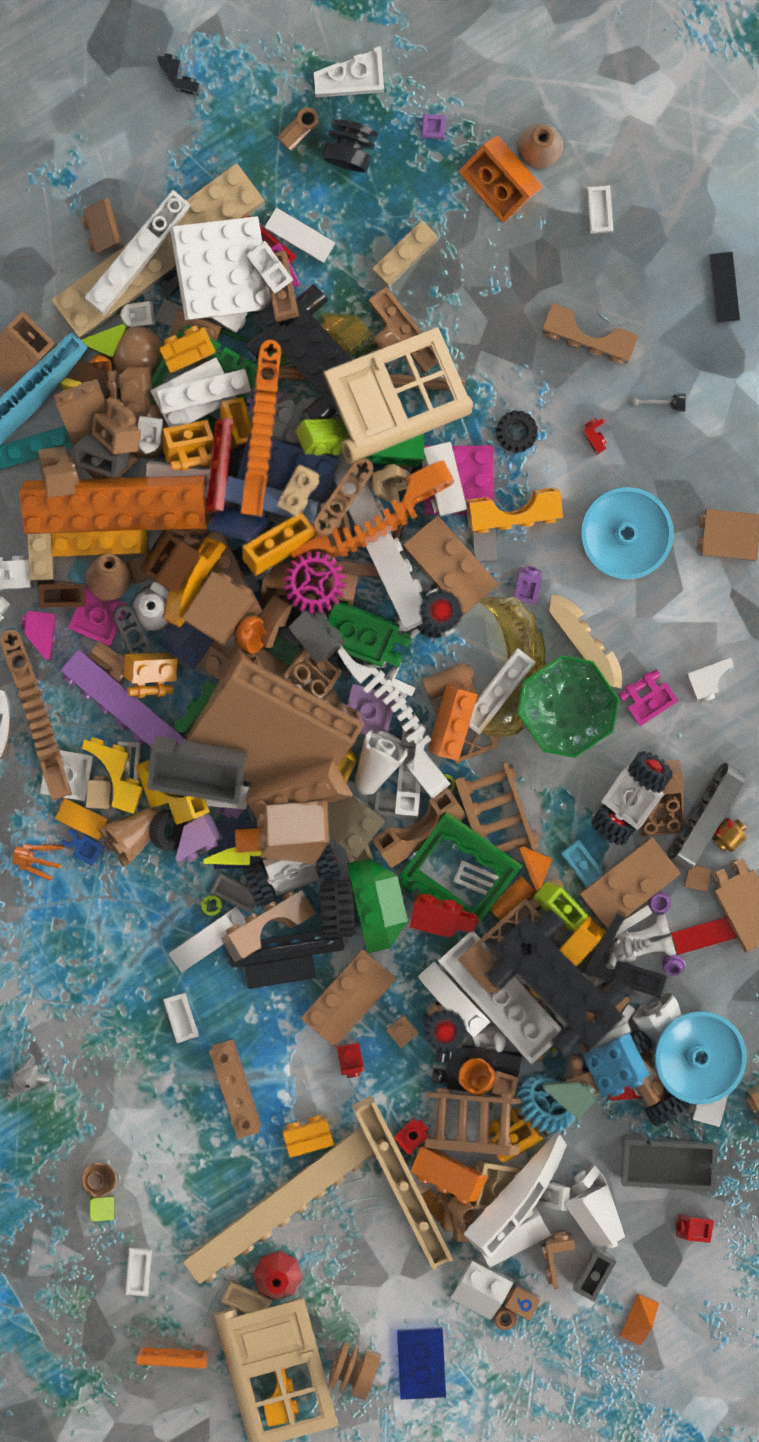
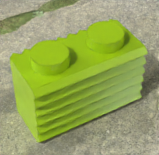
(322, 436)
(557, 899)

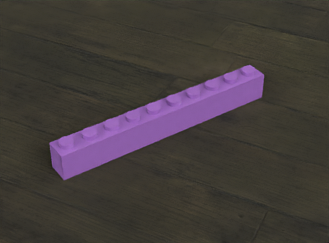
(127, 709)

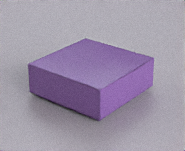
(433, 126)

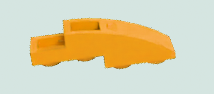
(180, 602)

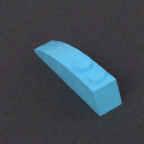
(38, 384)

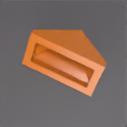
(247, 840)
(536, 865)
(640, 1319)

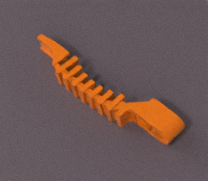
(262, 430)
(420, 486)

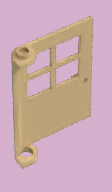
(372, 404)
(267, 1343)

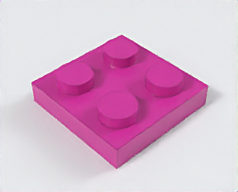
(97, 619)

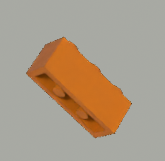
(452, 722)
(448, 1174)

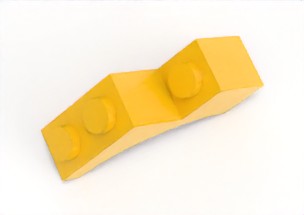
(125, 793)
(182, 807)

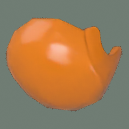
(249, 633)
(477, 1076)

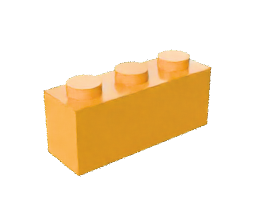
(277, 543)

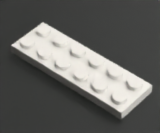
(510, 1010)

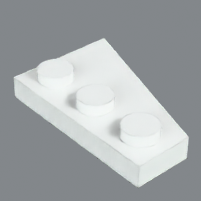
(352, 77)

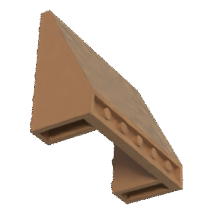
(273, 721)

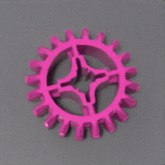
(305, 587)

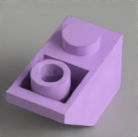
(196, 837)

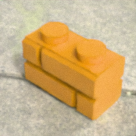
(187, 349)
(308, 1136)

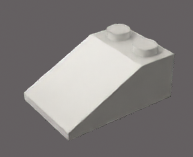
(188, 415)

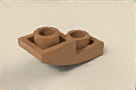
(273, 617)

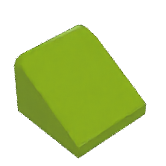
(101, 1208)

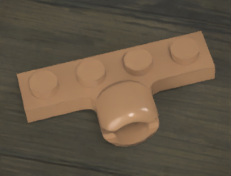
(398, 328)

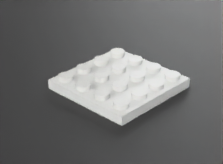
(215, 270)

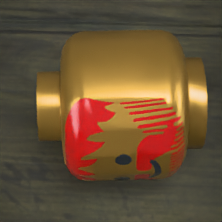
(730, 835)

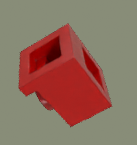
(402, 1135)

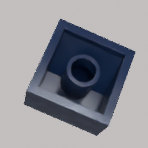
(239, 525)
(185, 643)

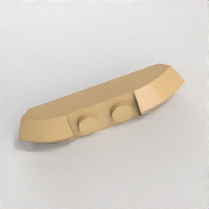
(566, 617)

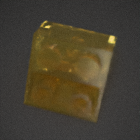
(347, 329)

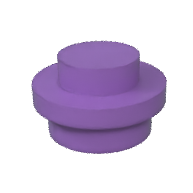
(659, 903)
(673, 965)

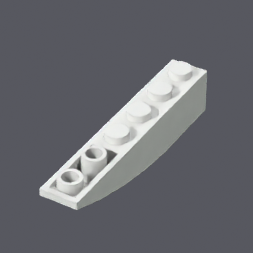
(137, 254)
(516, 1200)

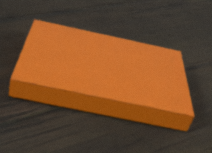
(172, 1357)

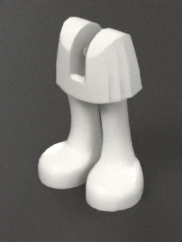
(659, 928)

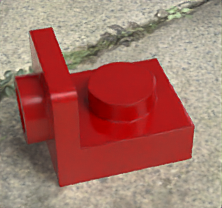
(595, 439)
(350, 1059)
(694, 1228)

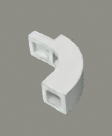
(206, 940)
(453, 998)

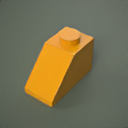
(242, 425)

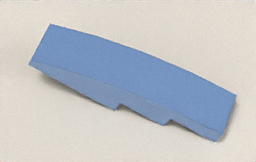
(234, 494)

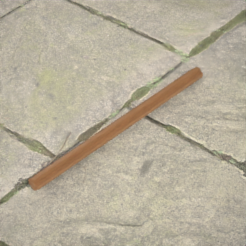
(398, 380)

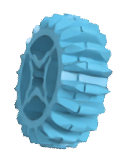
(542, 1108)

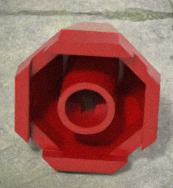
(277, 1266)

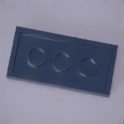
(283, 463)

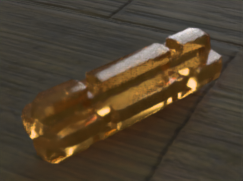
(435, 1208)

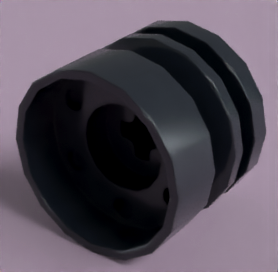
(351, 140)

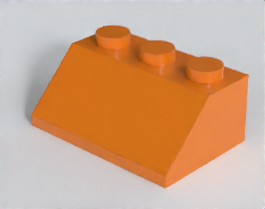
(500, 178)

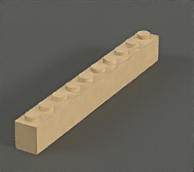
(279, 1205)

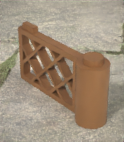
(457, 676)
(479, 960)

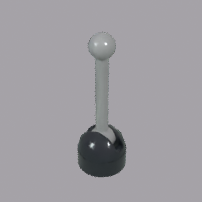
(677, 402)

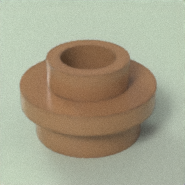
(505, 1325)

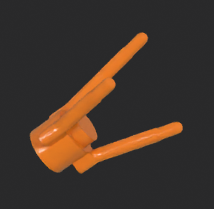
(24, 857)

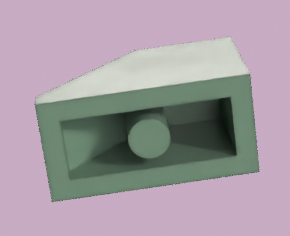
(572, 1095)

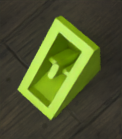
(105, 341)

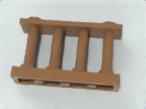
(472, 810)
(235, 1088)
(461, 1141)

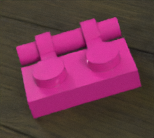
(651, 704)

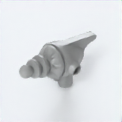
(623, 948)
(25, 1079)

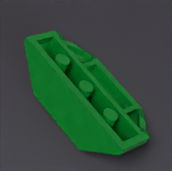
(378, 903)

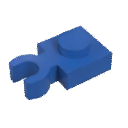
(86, 848)

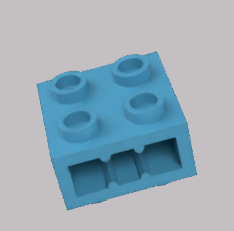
(616, 1066)

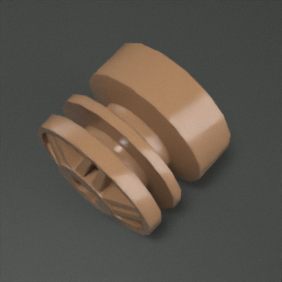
(354, 1370)

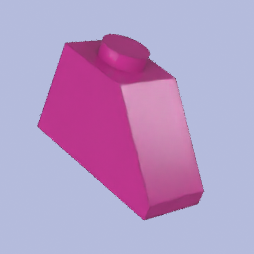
(40, 631)

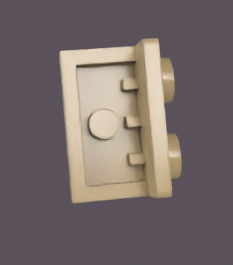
(389, 481)
(298, 489)

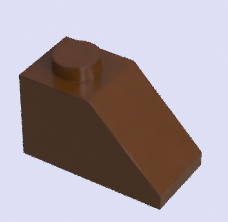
(61, 594)

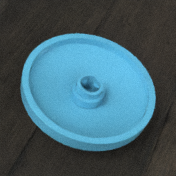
(627, 533)
(700, 1057)

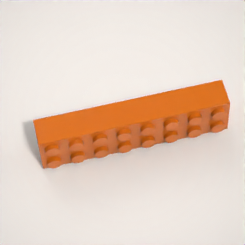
(117, 505)

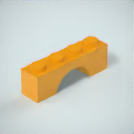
(542, 506)
(99, 543)
(276, 1412)

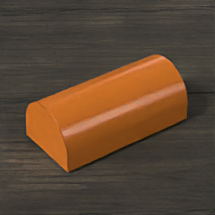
(512, 897)

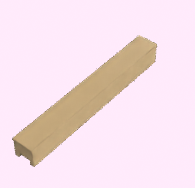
(402, 1182)

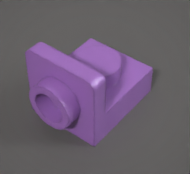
(528, 584)

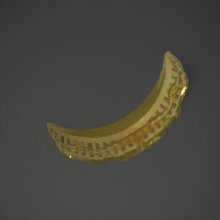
(521, 632)

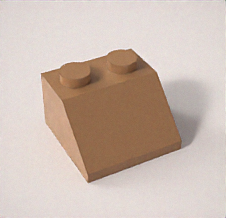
(103, 228)

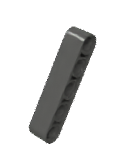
(706, 816)

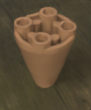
(538, 153)
(108, 577)
(129, 835)

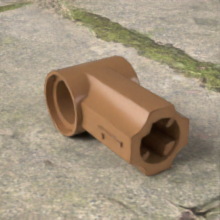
(297, 131)
(109, 660)
(462, 1218)

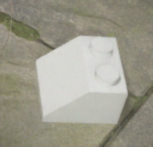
(482, 1288)

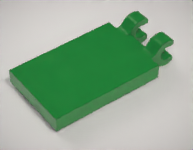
(368, 635)

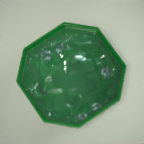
(568, 706)

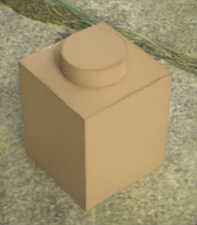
(99, 793)

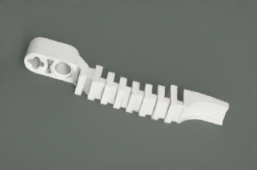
(421, 765)

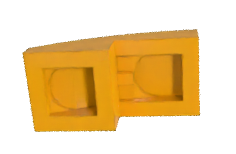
(81, 818)

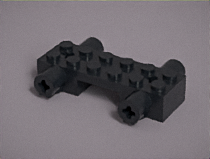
(306, 346)
(557, 983)

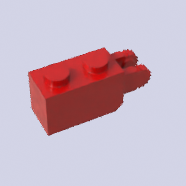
(441, 916)

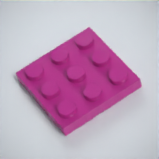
(475, 474)

